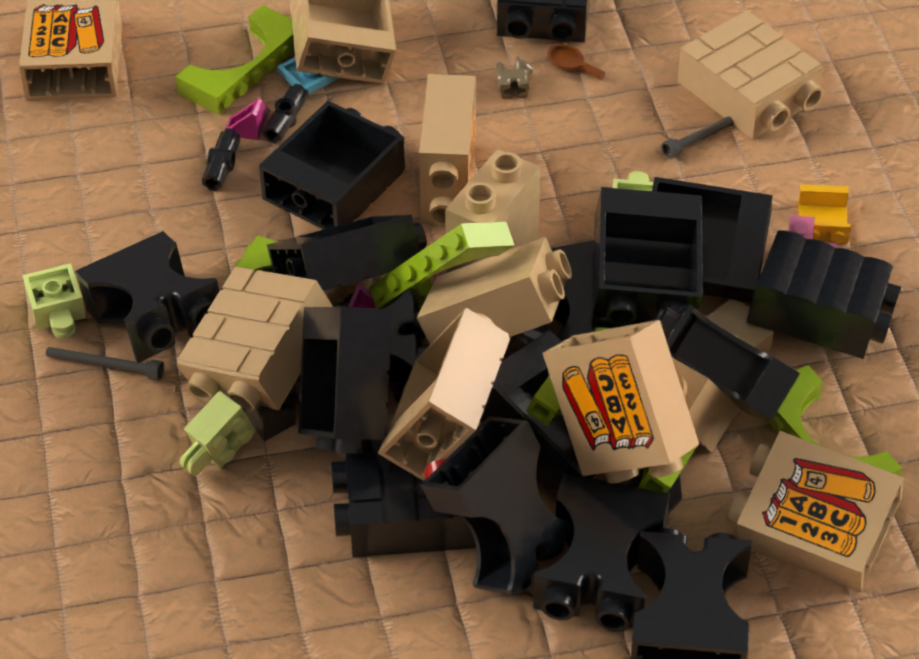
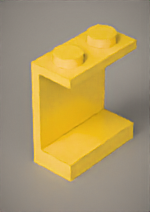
(829, 208)

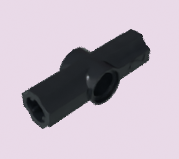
(285, 113)
(221, 159)

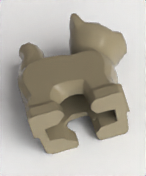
(513, 79)

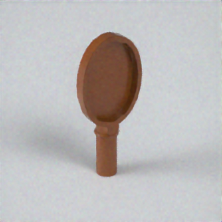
(571, 59)

